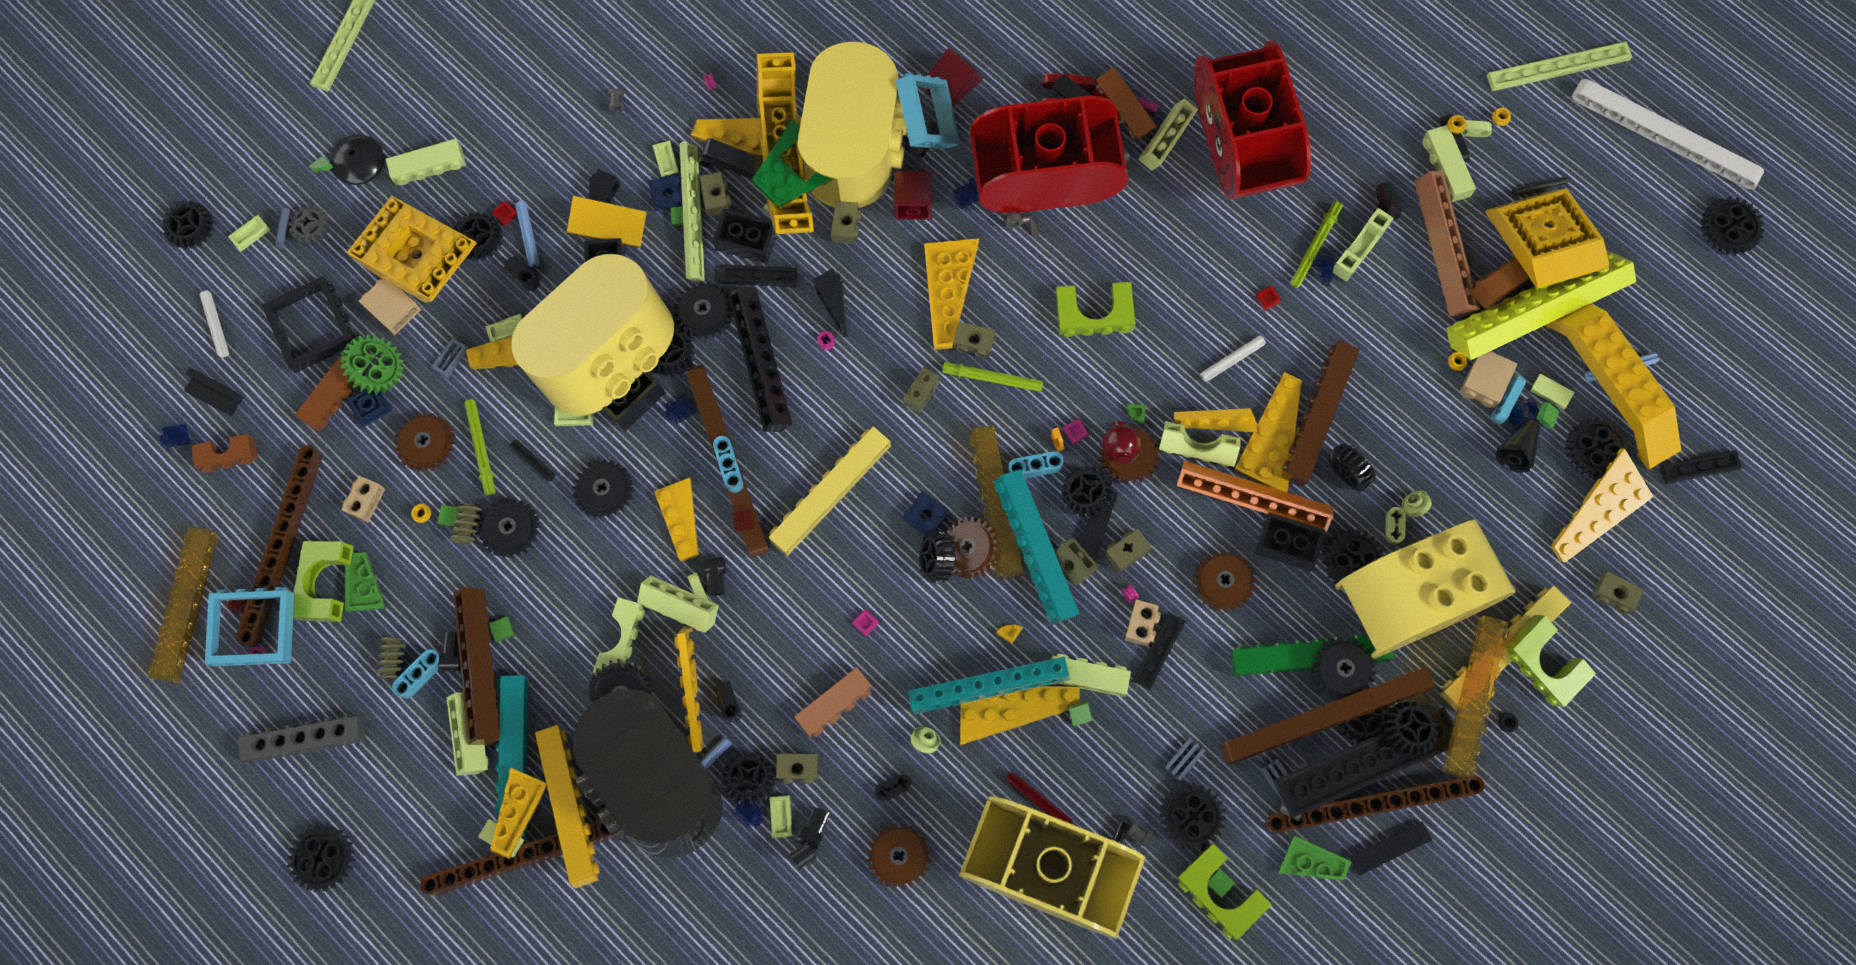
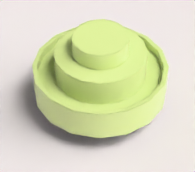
(1416, 503)
(925, 740)

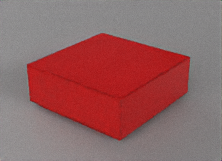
(504, 213)
(1268, 298)

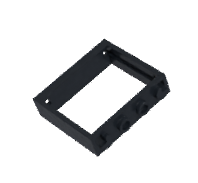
(323, 352)

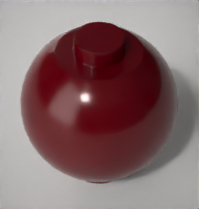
(1121, 443)

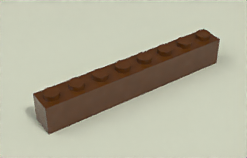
(1319, 413)
(476, 666)

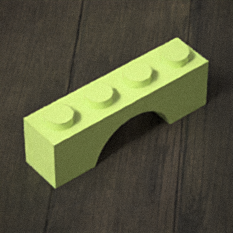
(1362, 245)
(1221, 451)
(628, 616)

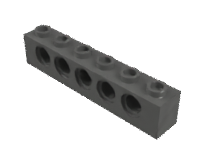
(250, 744)

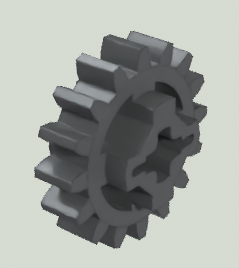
(308, 224)

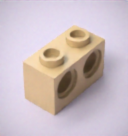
(368, 500)
(1138, 622)

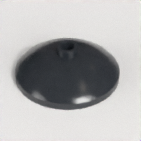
(360, 167)

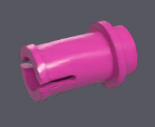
(1148, 106)

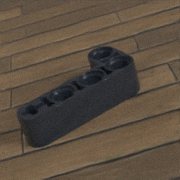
(730, 158)

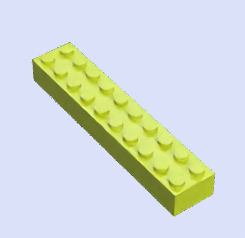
(1537, 308)

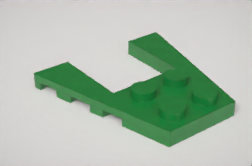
(777, 178)

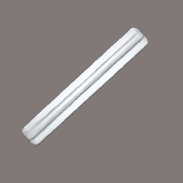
(214, 324)
(1232, 358)

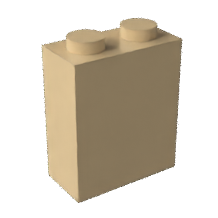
(389, 305)
(1488, 379)

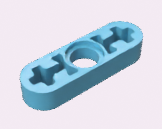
(1509, 399)

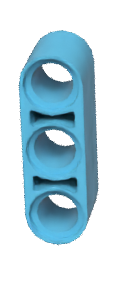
(728, 455)
(1043, 459)
(408, 675)

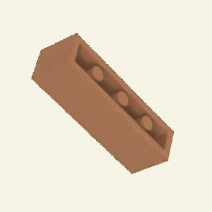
(833, 702)

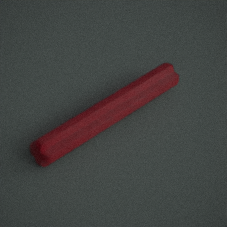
(1037, 798)

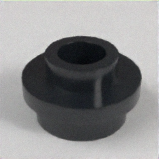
(1513, 722)

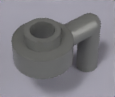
(1015, 220)

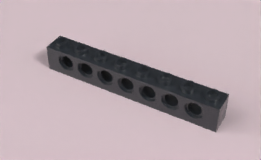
(760, 359)

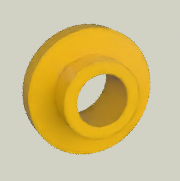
(1503, 112)
(1458, 119)
(1457, 356)
(417, 509)

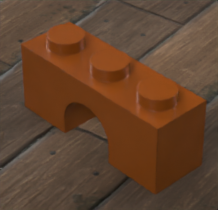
(241, 451)

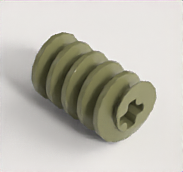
(465, 524)
(390, 658)

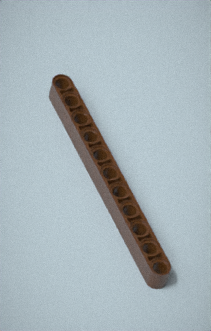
(715, 427)
(278, 535)
(1327, 716)
(1383, 801)
(501, 867)

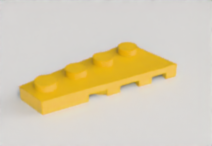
(492, 355)
(1227, 420)
(678, 511)
(516, 810)

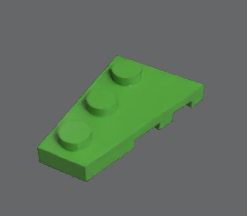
(361, 585)
(1311, 860)

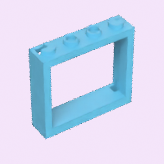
(913, 112)
(284, 635)

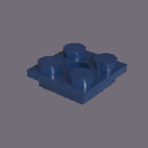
(660, 186)
(368, 415)
(921, 504)

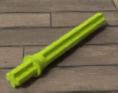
(1327, 223)
(993, 377)
(479, 446)

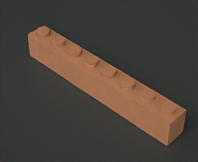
(1446, 244)

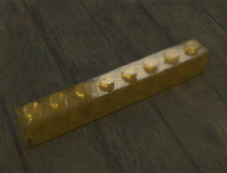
(989, 469)
(183, 605)
(1475, 697)

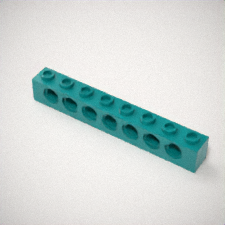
(989, 685)

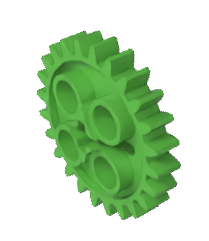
(356, 353)

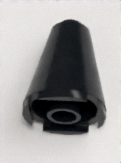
(1520, 447)

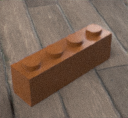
(1128, 106)
(1499, 283)
(326, 398)

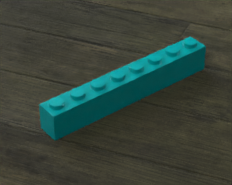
(1036, 547)
(513, 732)

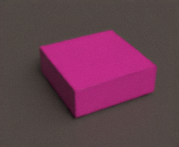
(1075, 431)
(865, 623)

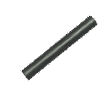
(1539, 186)

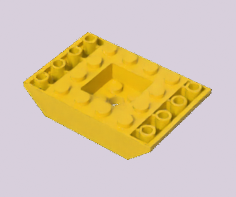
(401, 233)
(1554, 253)

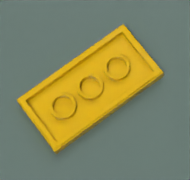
(606, 221)

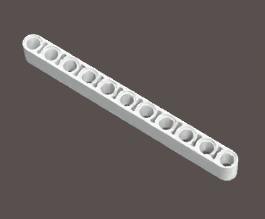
(1668, 134)

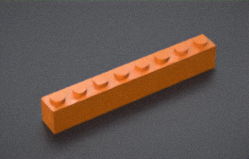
(1254, 495)

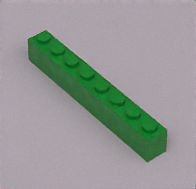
(1288, 657)

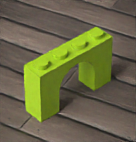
(1073, 322)
(313, 559)
(1525, 651)
(1195, 881)

